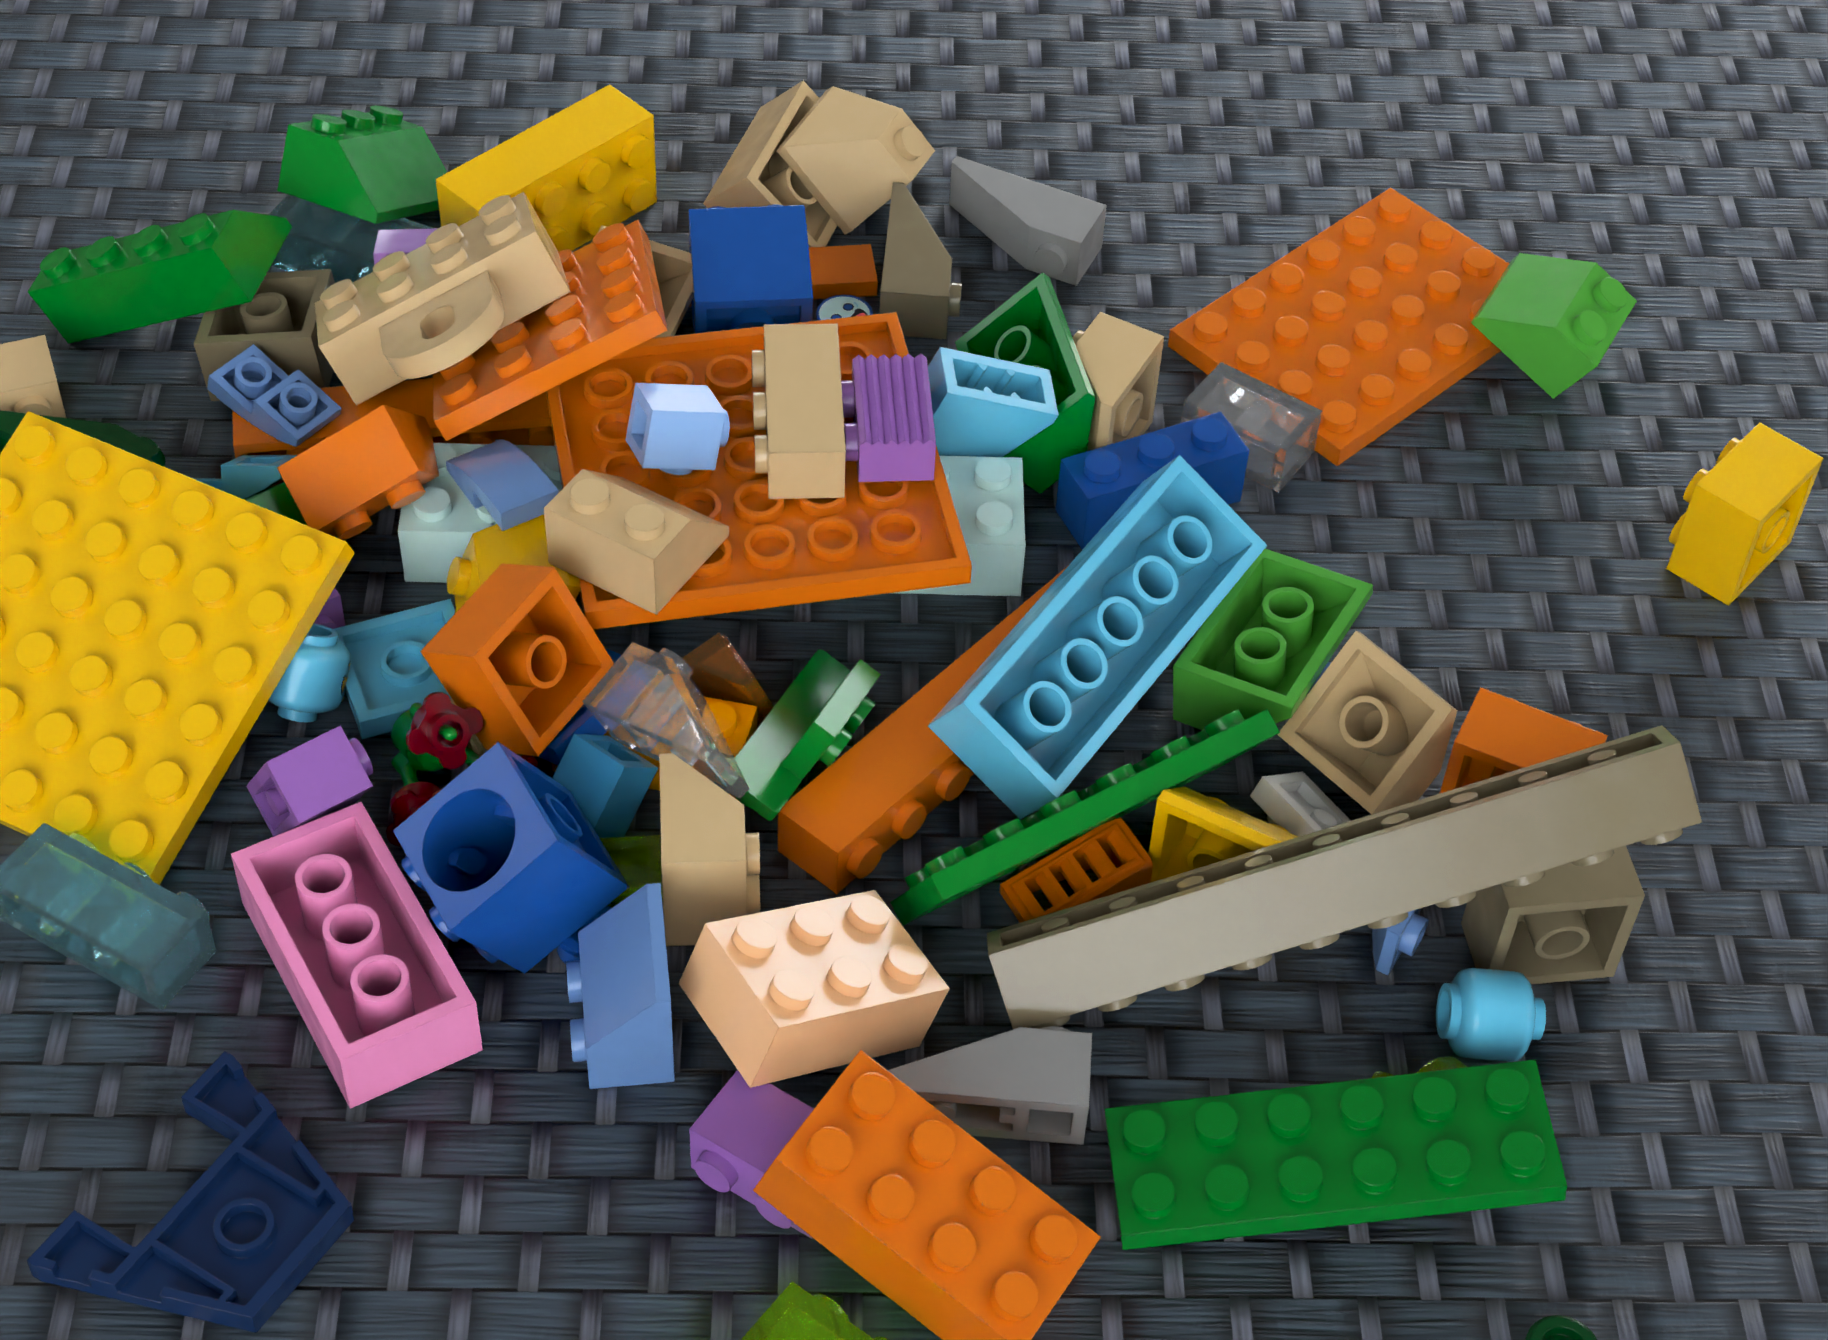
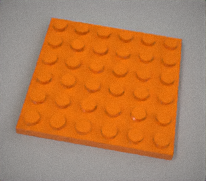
(776, 549)

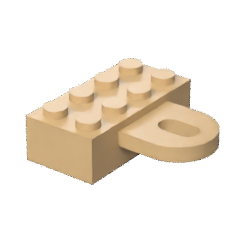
(440, 299)

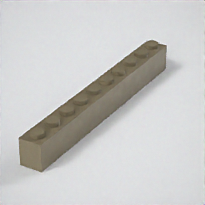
(1344, 879)

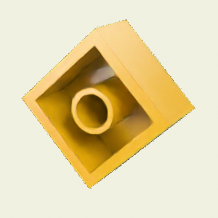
(1742, 512)

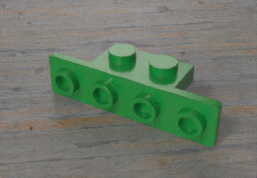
(804, 726)

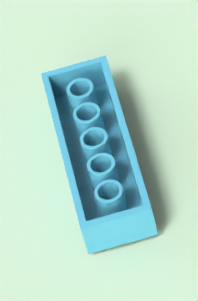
(1098, 638)

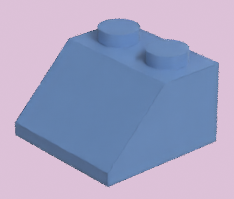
(624, 995)

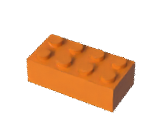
(925, 1210)

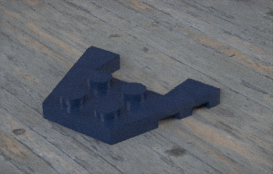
(233, 1238)

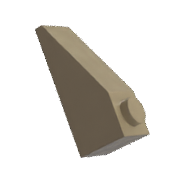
(916, 271)

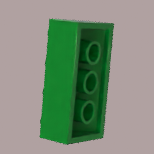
(158, 273)

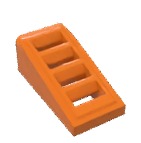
(1107, 850)

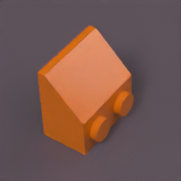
(362, 470)

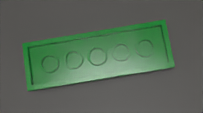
(1080, 812)
(1333, 1154)

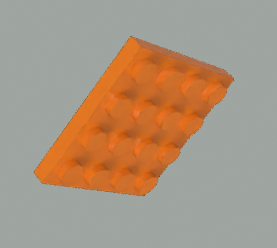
(608, 311)

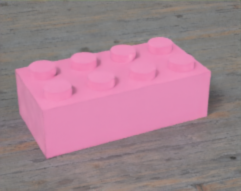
(357, 954)

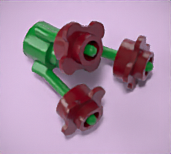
(428, 740)

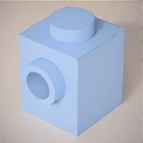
(676, 427)

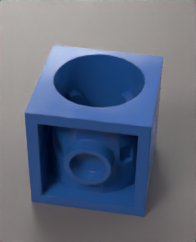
(749, 267)
(508, 860)

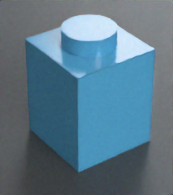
(605, 781)

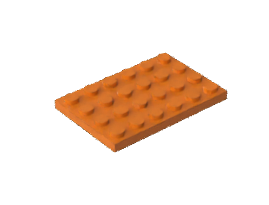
(1356, 320)

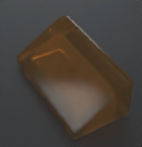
(725, 676)

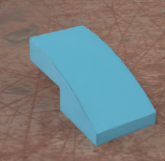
(248, 474)

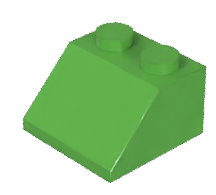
(1554, 317)

